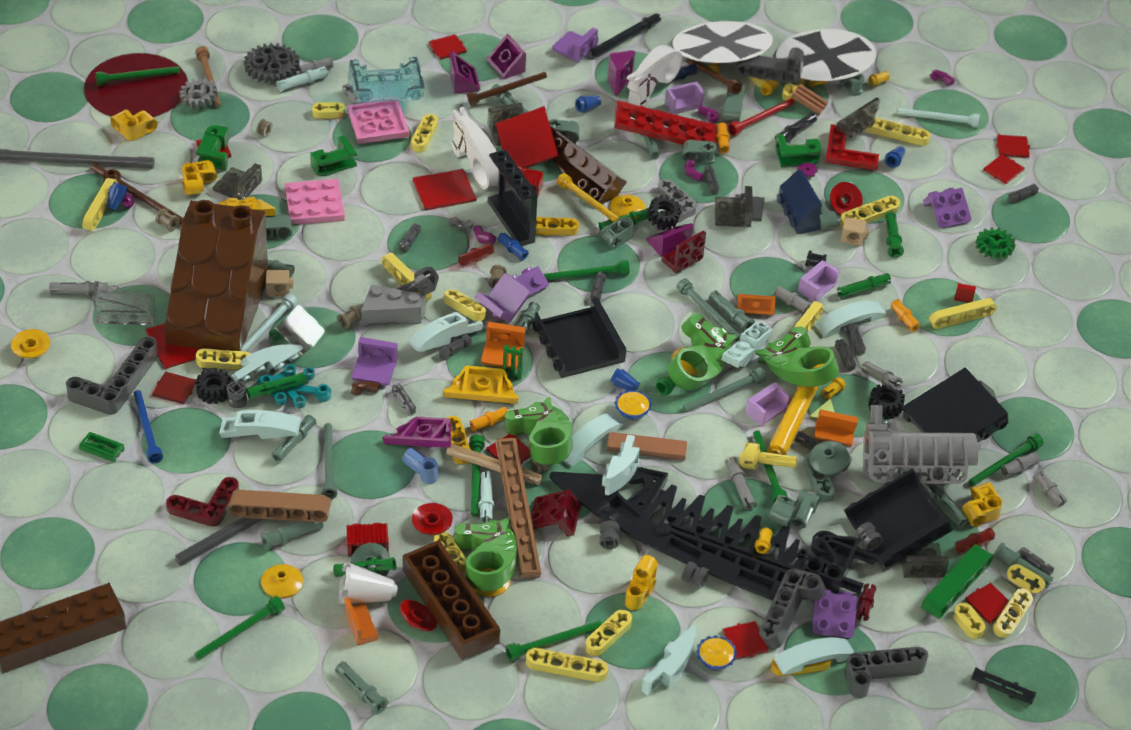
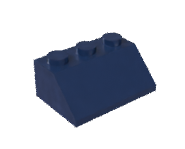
(800, 203)

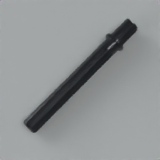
(646, 23)

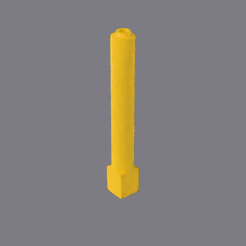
(792, 419)

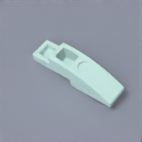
(441, 330)
(750, 340)
(267, 359)
(264, 423)
(621, 466)
(674, 663)

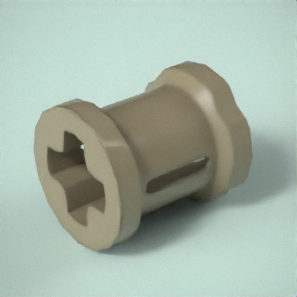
(167, 219)
(496, 273)
(349, 317)

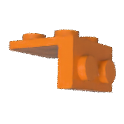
(496, 338)

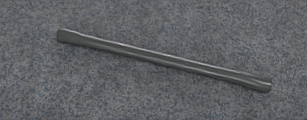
(147, 162)

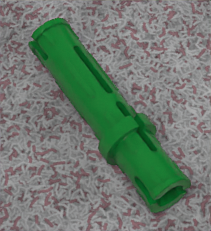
(632, 214)
(864, 285)
(257, 391)
(387, 565)

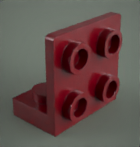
(686, 253)
(556, 508)

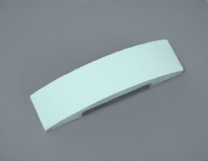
(848, 314)
(591, 434)
(811, 652)

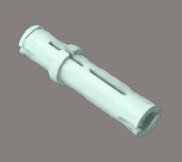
(308, 76)
(486, 503)

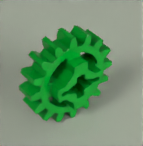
(995, 243)

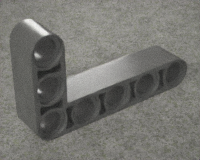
(112, 397)

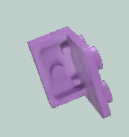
(576, 46)
(949, 207)
(505, 298)
(375, 361)
(835, 615)

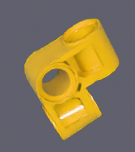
(133, 126)
(196, 175)
(984, 506)
(642, 582)

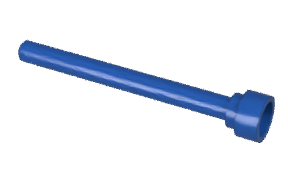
(153, 453)

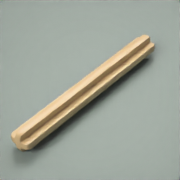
(489, 462)

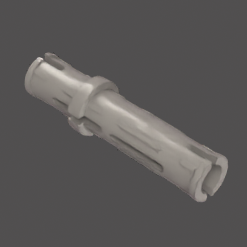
(73, 288)
(884, 376)
(737, 476)

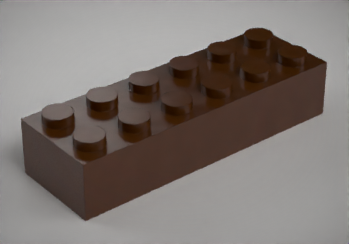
(451, 599)
(59, 627)

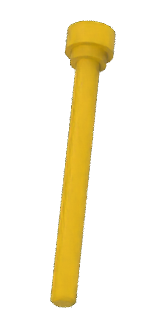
(565, 182)

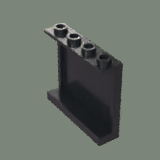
(515, 199)
(580, 340)
(957, 406)
(902, 516)

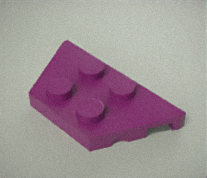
(422, 432)

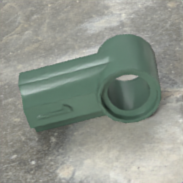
(827, 219)
(804, 507)

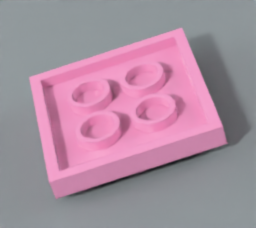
(377, 121)
(314, 201)

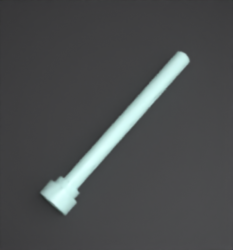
(972, 120)
(288, 302)

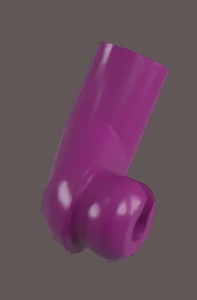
(943, 76)
(710, 113)
(691, 171)
(128, 201)
(484, 237)

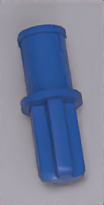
(513, 246)

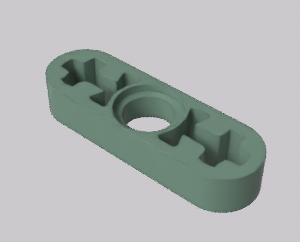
(817, 485)

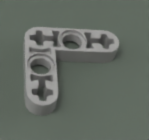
(688, 205)

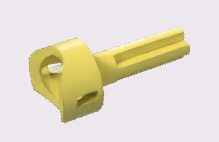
(754, 456)

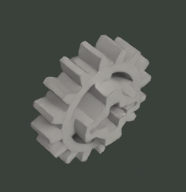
(198, 93)

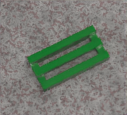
(520, 353)
(99, 449)

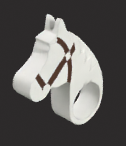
(659, 66)
(472, 141)

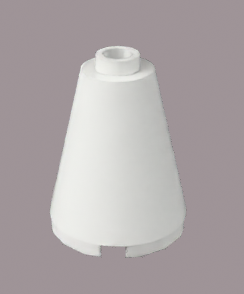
(364, 586)

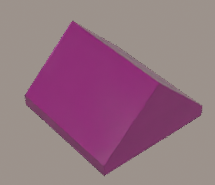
(508, 58)
(620, 66)
(463, 75)
(669, 239)

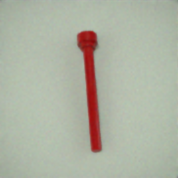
(736, 126)

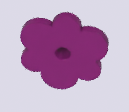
(808, 169)

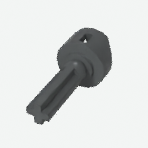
(421, 282)

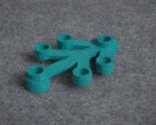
(322, 392)

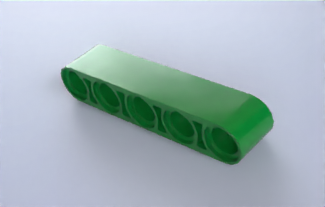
(957, 581)

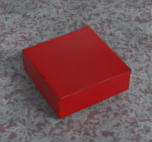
(964, 293)

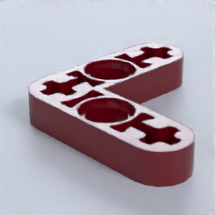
(206, 510)

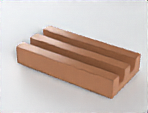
(809, 99)

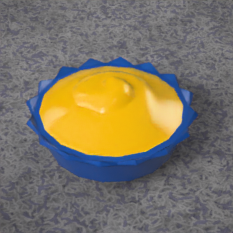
(633, 404)
(716, 652)

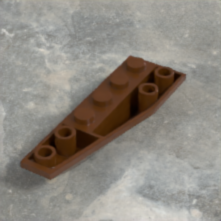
(586, 170)

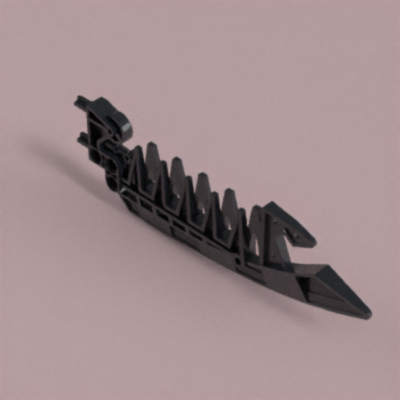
(721, 556)

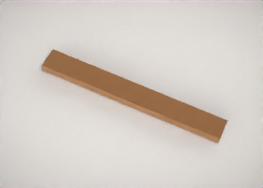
(518, 507)

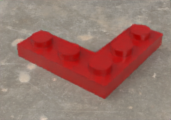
(839, 155)

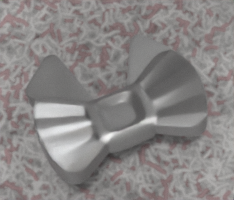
(454, 222)

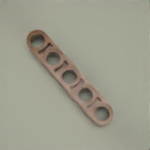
(279, 506)

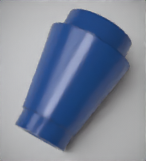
(586, 103)
(895, 157)
(116, 195)
(624, 380)

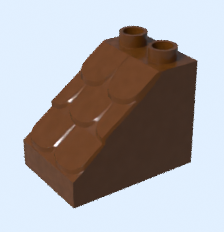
(217, 276)

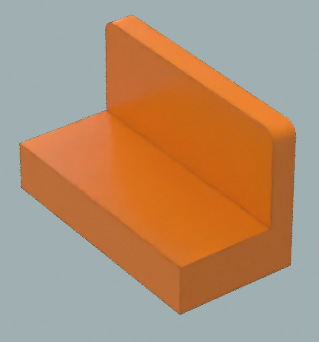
(756, 304)
(835, 427)
(360, 622)

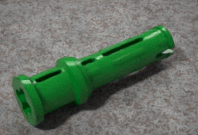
(893, 240)

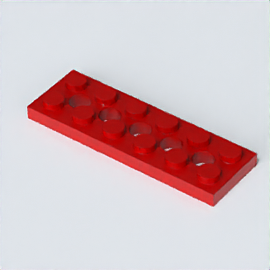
(660, 119)

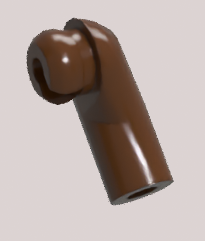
(364, 385)

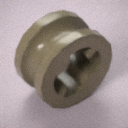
(264, 127)
(537, 467)

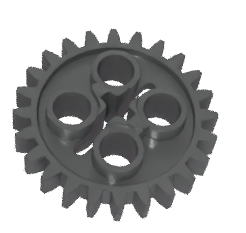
(271, 63)

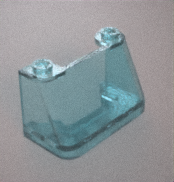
(387, 84)

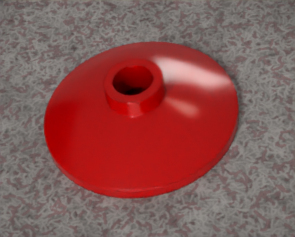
(850, 193)
(432, 518)
(417, 615)

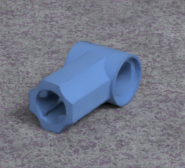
(425, 466)

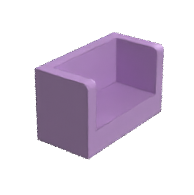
(684, 98)
(818, 281)
(768, 403)

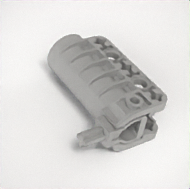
(917, 451)

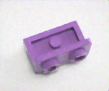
(532, 279)

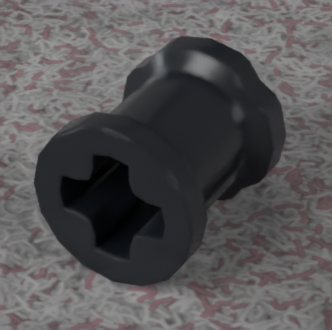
(813, 259)

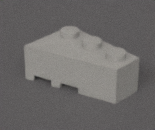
(392, 305)

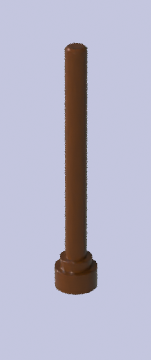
(732, 85)
(474, 98)

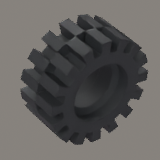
(664, 204)
(210, 378)
(887, 392)

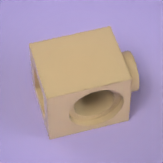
(854, 231)
(278, 283)

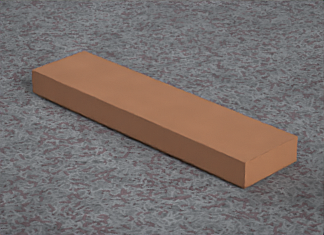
(650, 446)

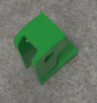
(211, 144)
(797, 154)
(334, 160)

